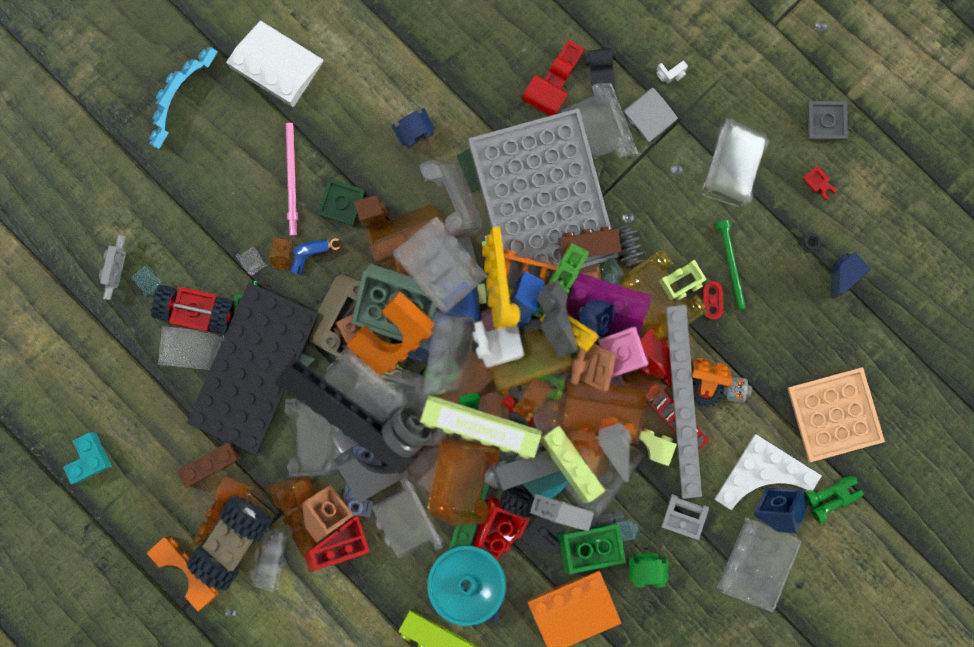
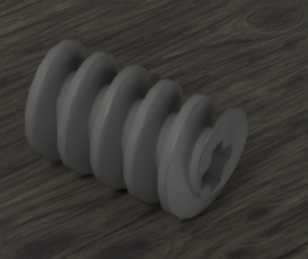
(629, 247)

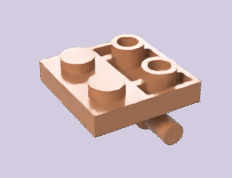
(593, 367)

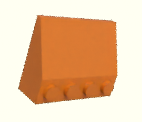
(574, 611)

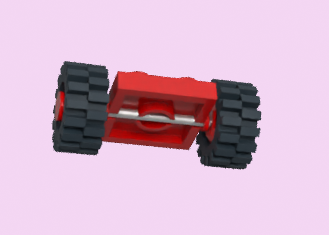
(192, 309)

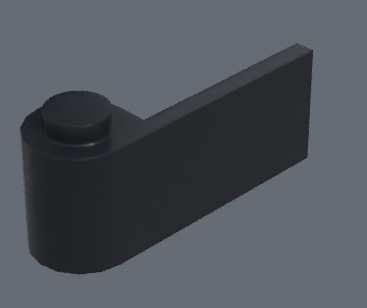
(601, 66)

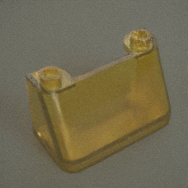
(538, 361)

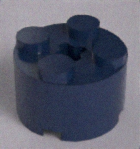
(414, 127)

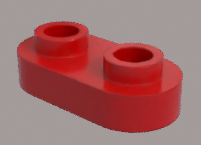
(713, 300)

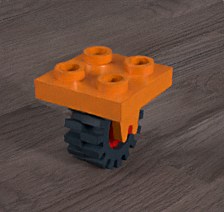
(709, 381)

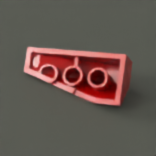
(500, 530)

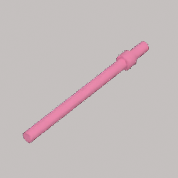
(292, 215)

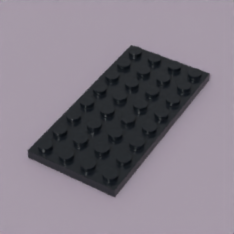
(241, 384)

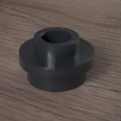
(811, 236)

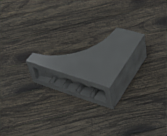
(365, 478)

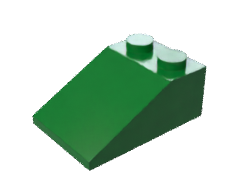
(591, 549)

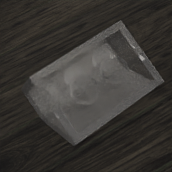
(270, 559)

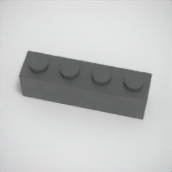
(524, 469)

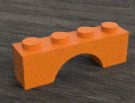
(168, 553)

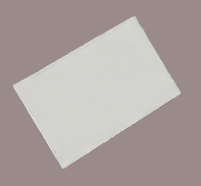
(342, 441)

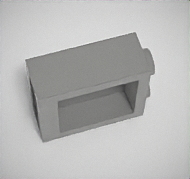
(562, 512)

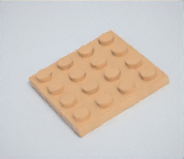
(835, 414)

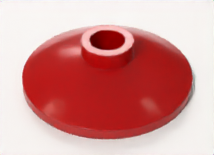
(653, 368)

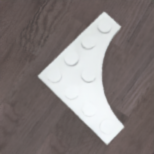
(761, 466)

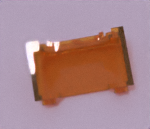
(460, 480)

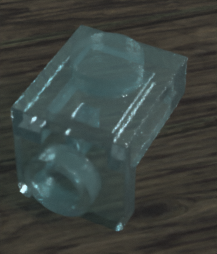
(612, 271)
(146, 280)
(627, 529)

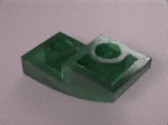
(467, 165)

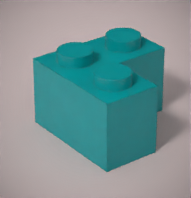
(92, 459)

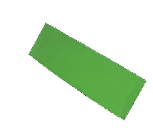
(567, 269)

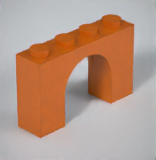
(383, 355)

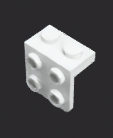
(498, 344)

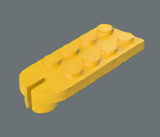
(503, 312)

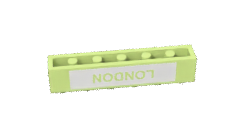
(481, 426)

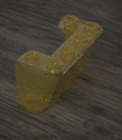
(645, 279)

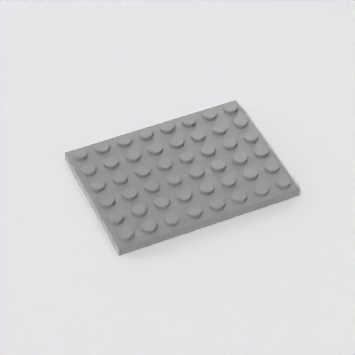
(538, 186)

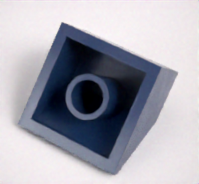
(846, 273)
(782, 509)

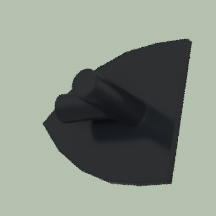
(543, 535)

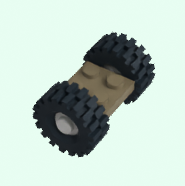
(218, 558)

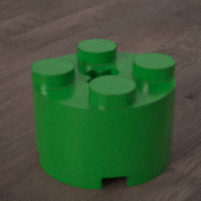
(648, 570)

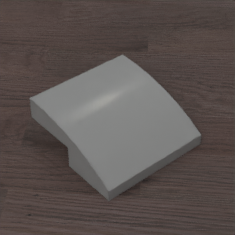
(650, 114)

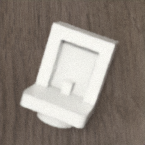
(676, 73)

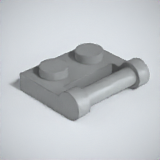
(682, 523)

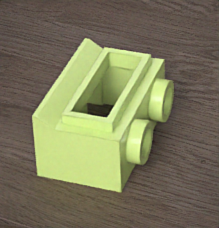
(692, 268)

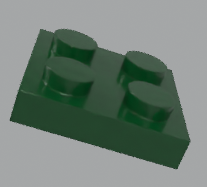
(339, 202)

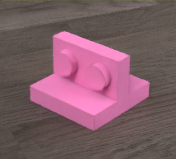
(627, 350)

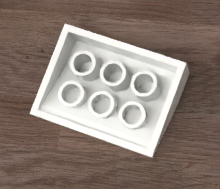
(275, 63)

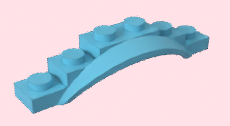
(173, 82)

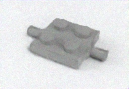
(113, 266)

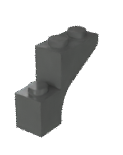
(556, 322)

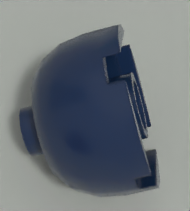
(596, 316)

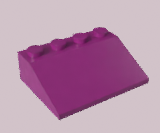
(629, 304)

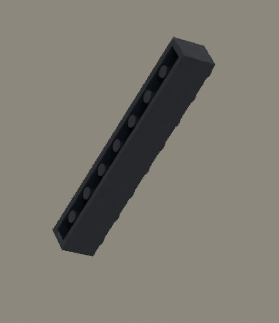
(340, 412)

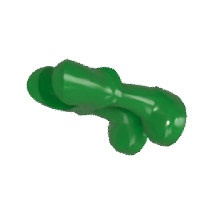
(840, 491)

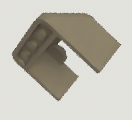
(340, 290)

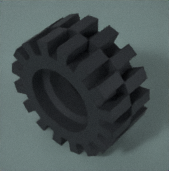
(516, 502)

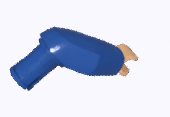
(307, 250)

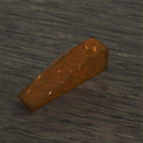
(228, 487)

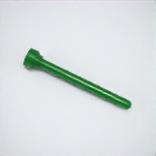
(724, 228)

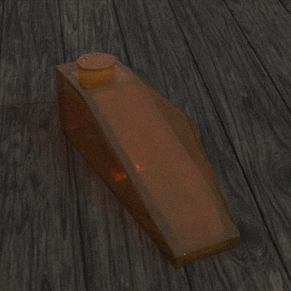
(289, 497)

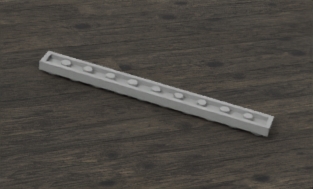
(683, 401)

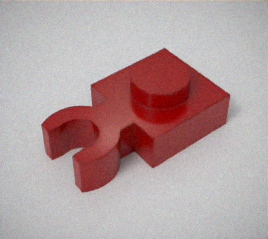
(817, 180)

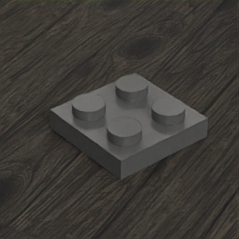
(827, 120)

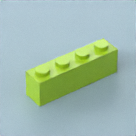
(429, 633)

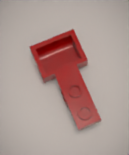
(547, 93)

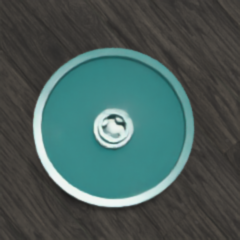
(466, 585)

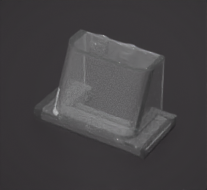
(605, 123)
(406, 521)

